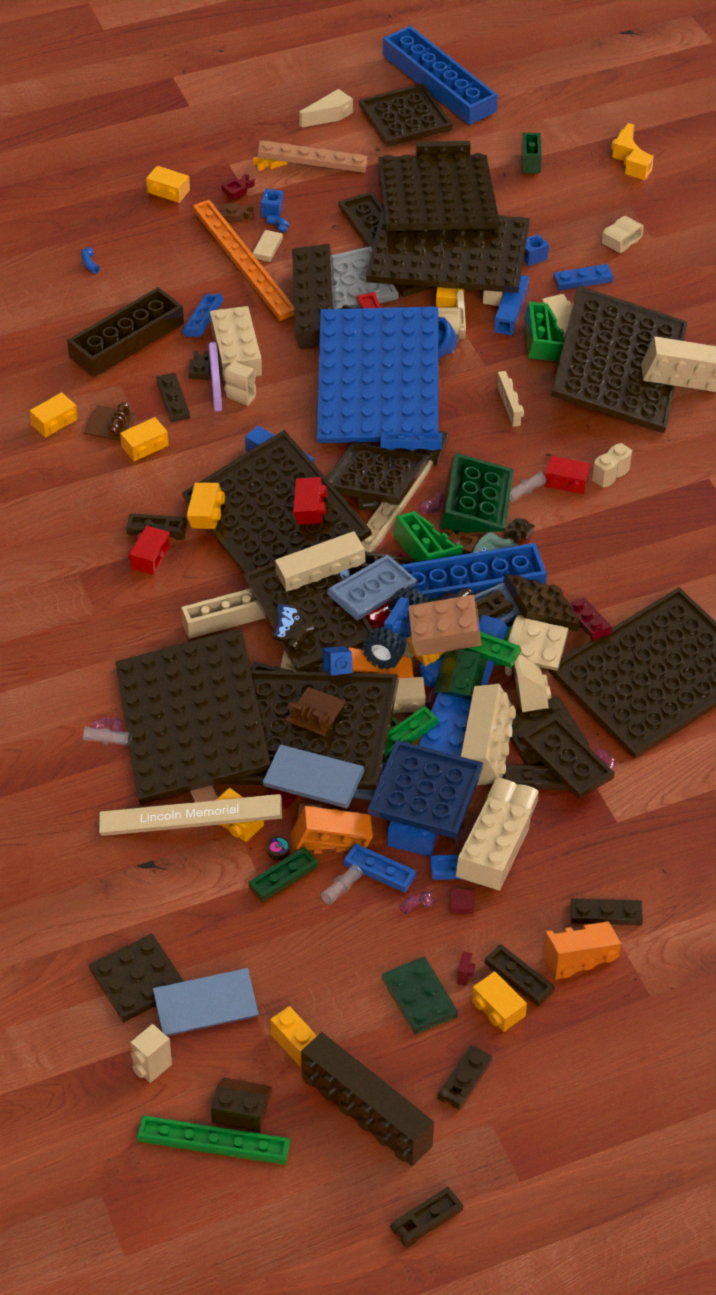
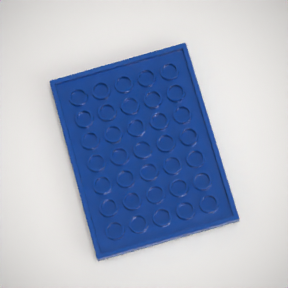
(377, 373)

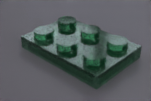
(419, 995)

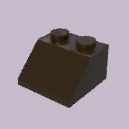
(240, 1104)

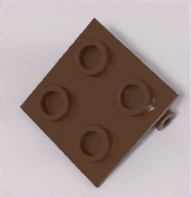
(110, 422)
(315, 711)

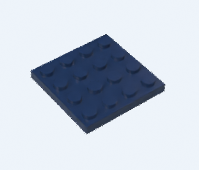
(425, 789)

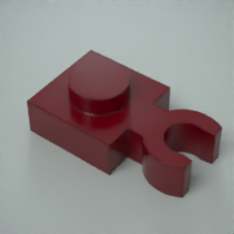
(236, 188)

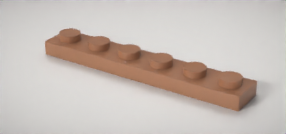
(312, 156)

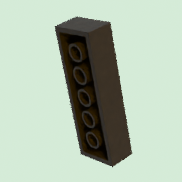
(312, 291)
(125, 332)
(367, 1099)

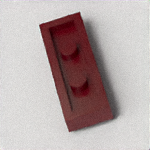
(590, 619)

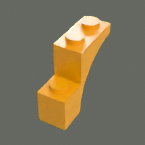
(637, 161)

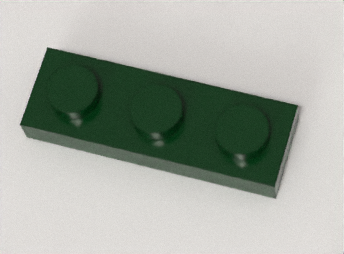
(283, 874)

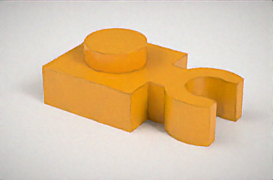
(262, 163)

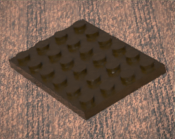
(331, 622)

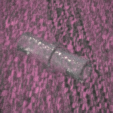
(526, 486)
(105, 736)
(341, 884)

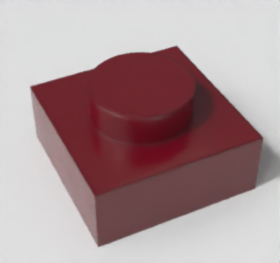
(466, 968)

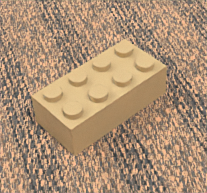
(235, 338)
(680, 364)
(489, 731)
(493, 843)

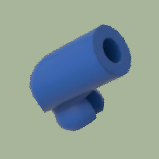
(279, 221)
(87, 262)

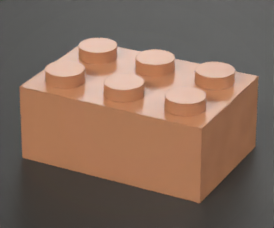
(445, 625)

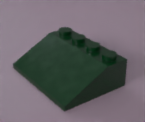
(476, 496)

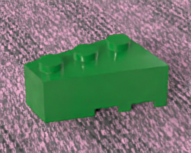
(542, 333)
(421, 540)

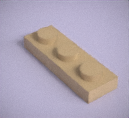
(510, 398)

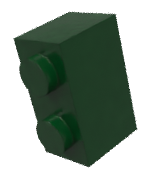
(531, 152)

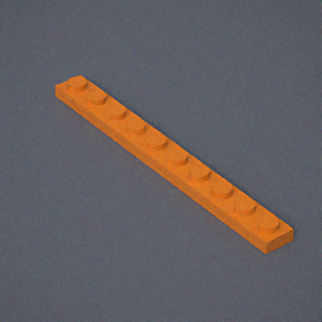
(244, 260)

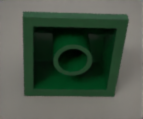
(460, 673)

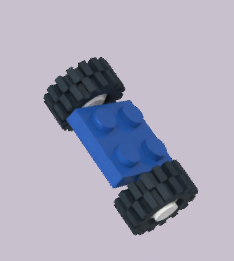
(389, 643)

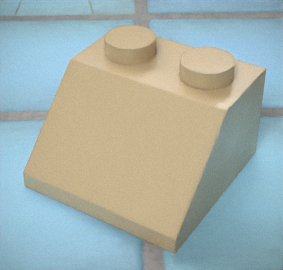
(531, 685)

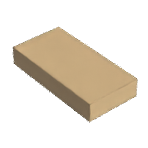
(268, 245)

